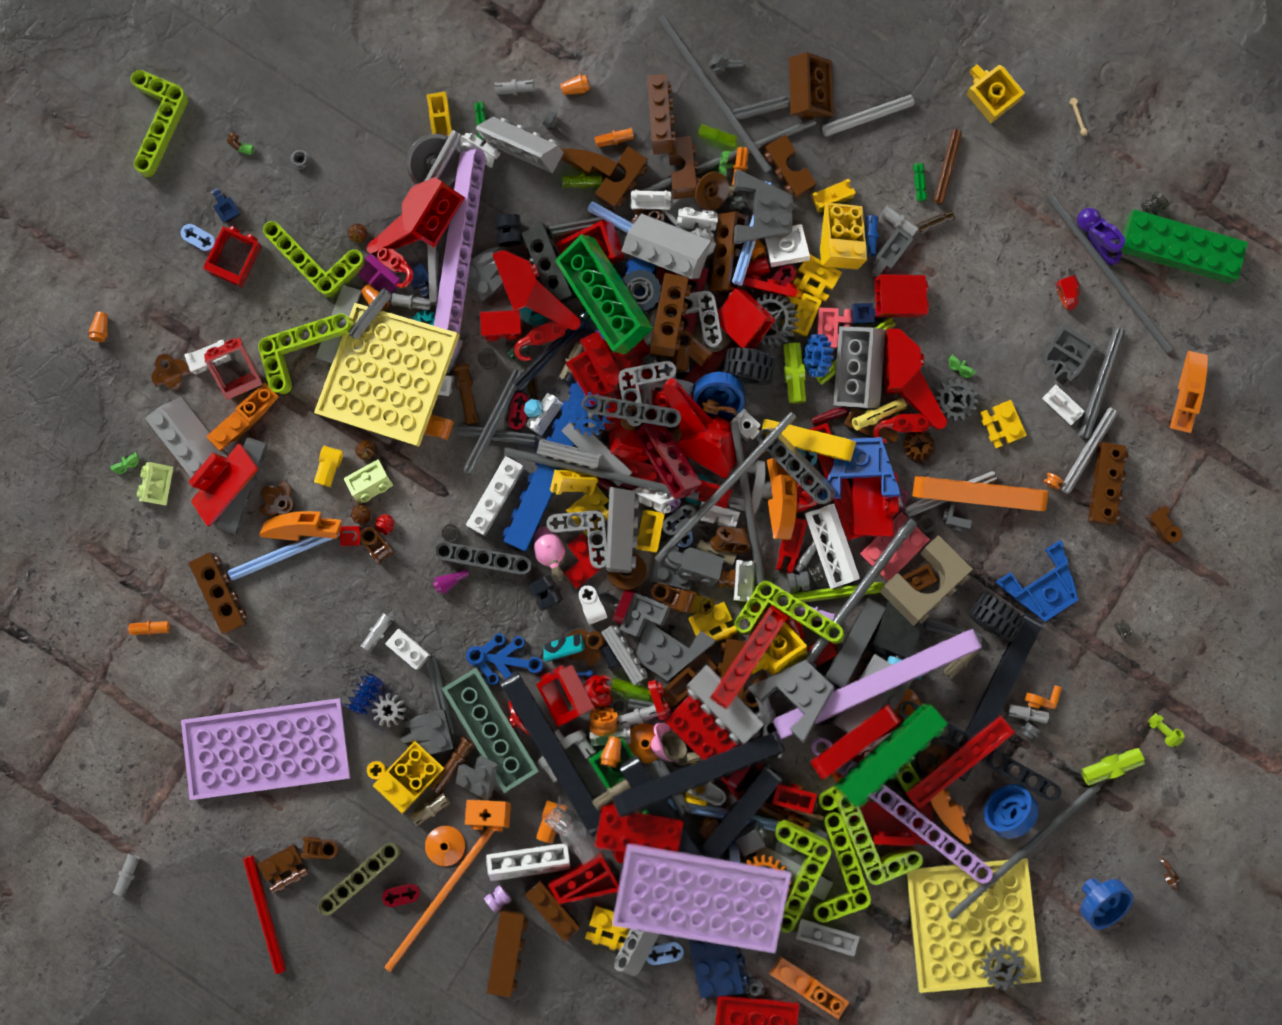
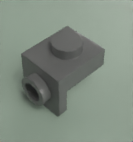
(958, 524)

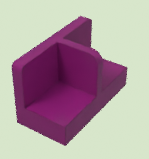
(378, 275)

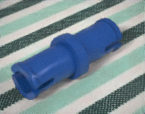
(871, 234)

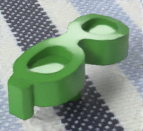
(723, 163)
(955, 364)
(131, 462)

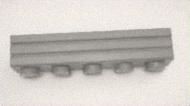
(569, 454)
(624, 654)

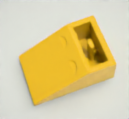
(843, 237)
(408, 777)

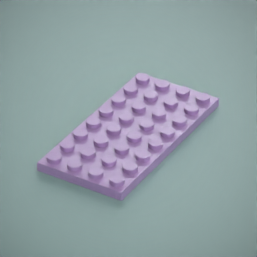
(265, 749)
(701, 898)

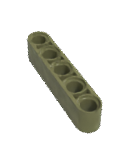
(350, 882)

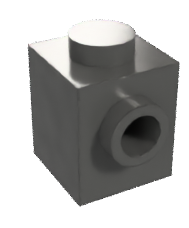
(751, 838)

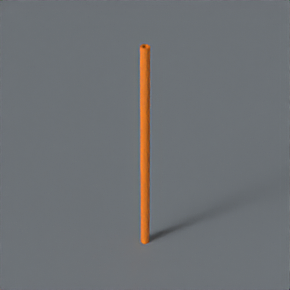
(439, 899)

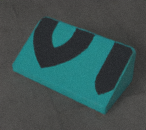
(563, 647)

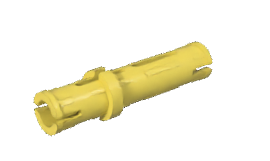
(862, 421)

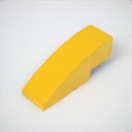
(439, 113)

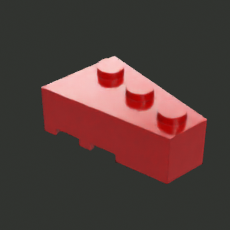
(585, 881)

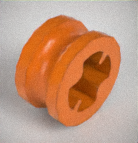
(1053, 481)

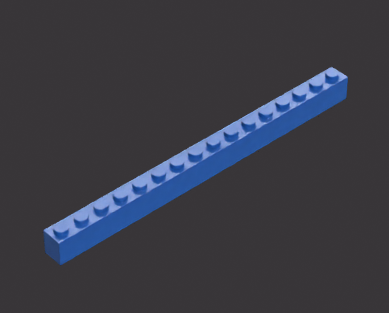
(538, 495)

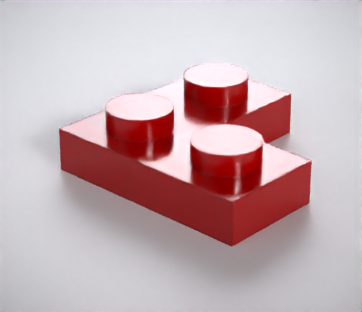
(583, 569)

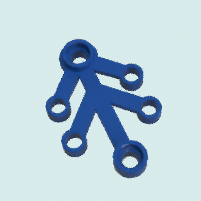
(500, 658)

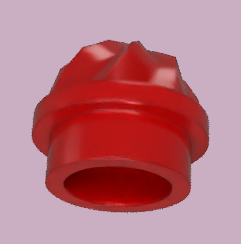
(385, 524)

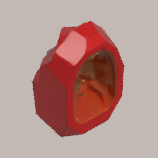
(1068, 292)

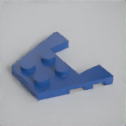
(867, 461)
(1048, 593)

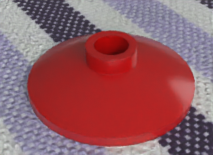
(515, 720)

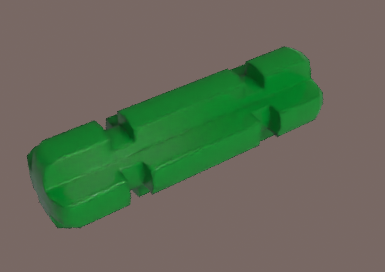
(480, 115)
(920, 182)

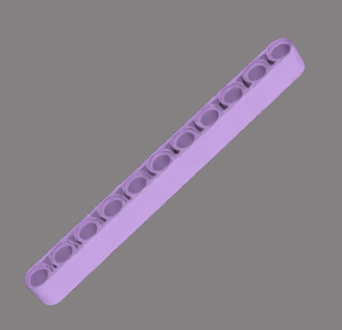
(460, 242)
(887, 679)
(925, 827)

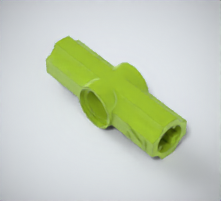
(794, 373)
(1113, 766)

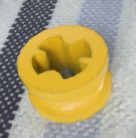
(372, 765)

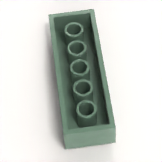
(490, 729)

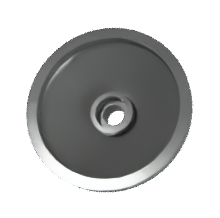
(423, 151)

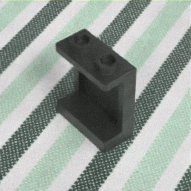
(896, 634)

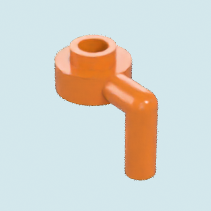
(1036, 701)

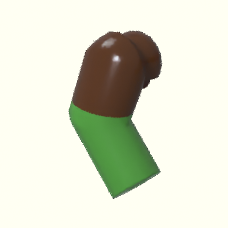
(238, 146)

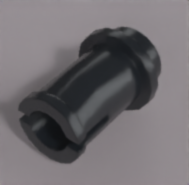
(611, 659)

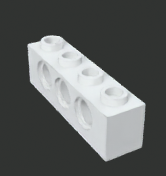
(495, 496)
(528, 862)

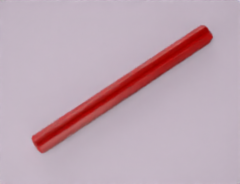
(264, 914)

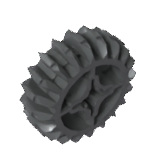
(786, 312)

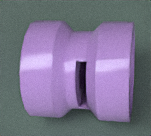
(498, 899)

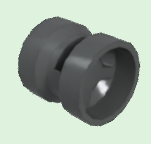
(798, 582)

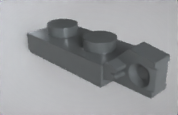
(891, 252)

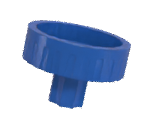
(718, 387)
(1014, 820)
(1105, 902)

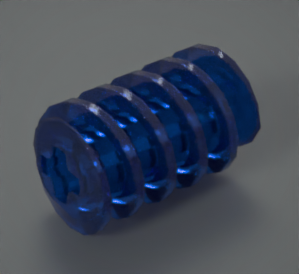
(364, 693)

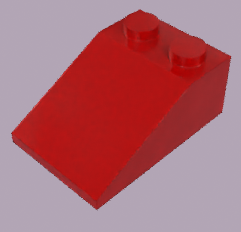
(606, 237)

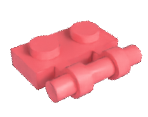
(829, 320)

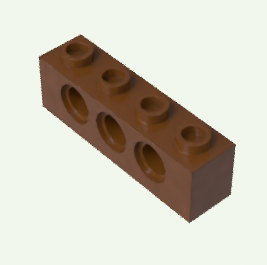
(726, 253)
(672, 286)
(200, 569)

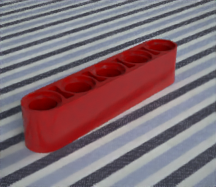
(855, 741)

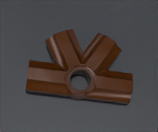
(692, 350)

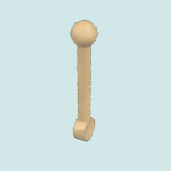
(1073, 102)
(804, 813)

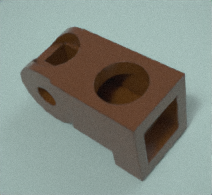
(1163, 526)

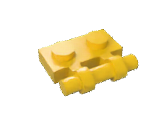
(825, 276)
(807, 311)
(1008, 421)
(590, 503)
(716, 618)
(602, 920)

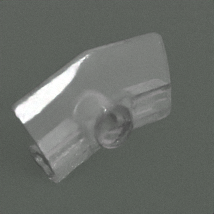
(572, 830)

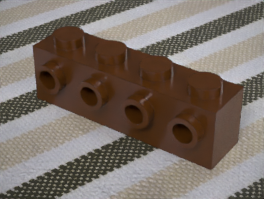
(660, 115)
(1107, 484)
(506, 953)

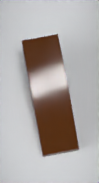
(588, 161)
(677, 688)

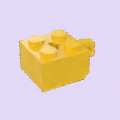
(988, 84)
(783, 652)

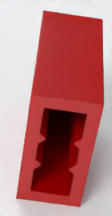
(901, 296)
(744, 319)

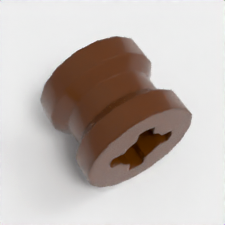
(727, 579)

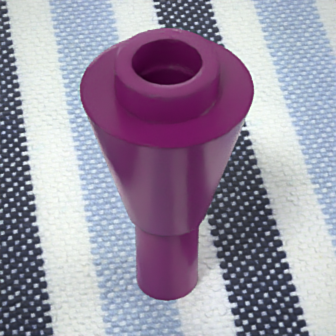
(446, 582)

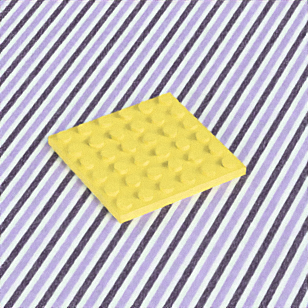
(388, 376)
(951, 951)

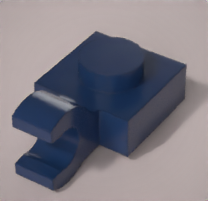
(225, 207)
(420, 279)

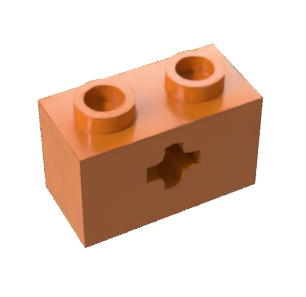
(478, 809)

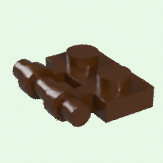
(281, 862)

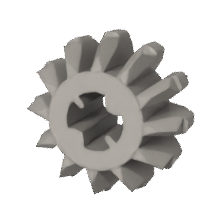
(395, 708)

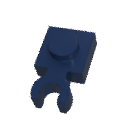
(864, 313)

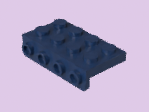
(718, 968)

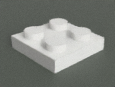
(788, 248)

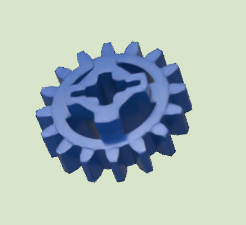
(818, 355)
(582, 421)

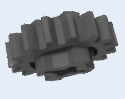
(961, 405)
(1010, 963)

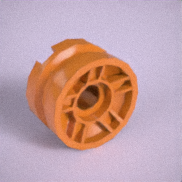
(603, 721)

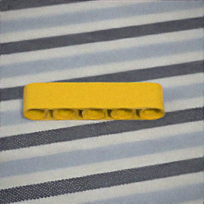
(815, 441)

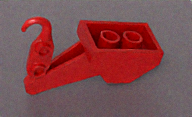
(424, 216)
(525, 290)
(903, 376)
(704, 437)

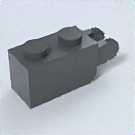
(695, 565)

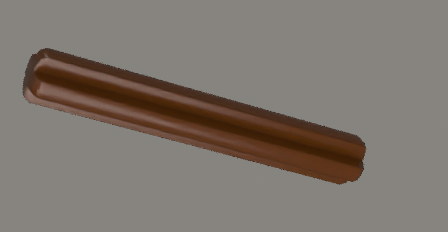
(947, 167)

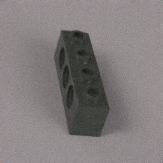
(531, 241)

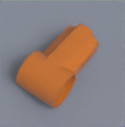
(545, 832)

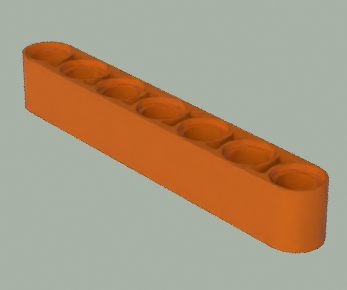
(980, 493)

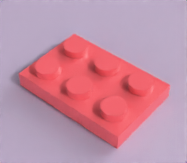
(902, 556)

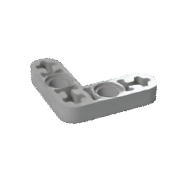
(698, 306)
(638, 379)
(585, 525)

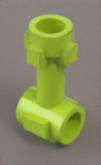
(1173, 738)

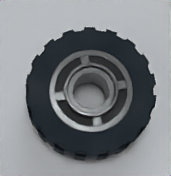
(647, 282)

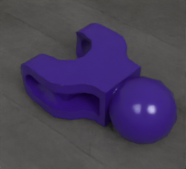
(1101, 234)

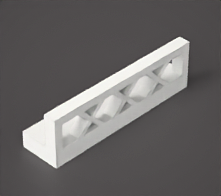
(835, 545)

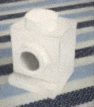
(748, 433)

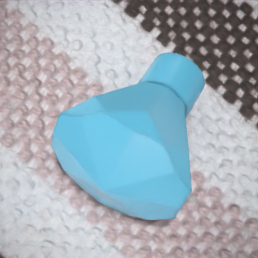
(533, 408)

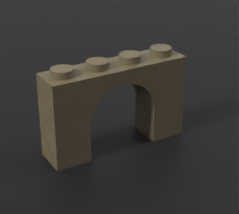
(916, 605)

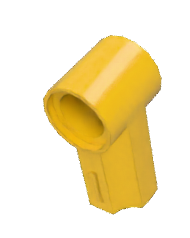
(329, 462)

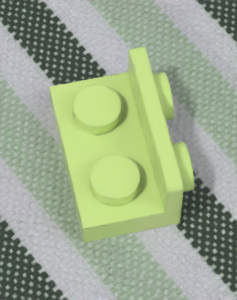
(368, 482)
(155, 483)

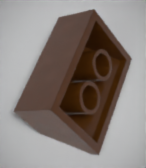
(811, 86)

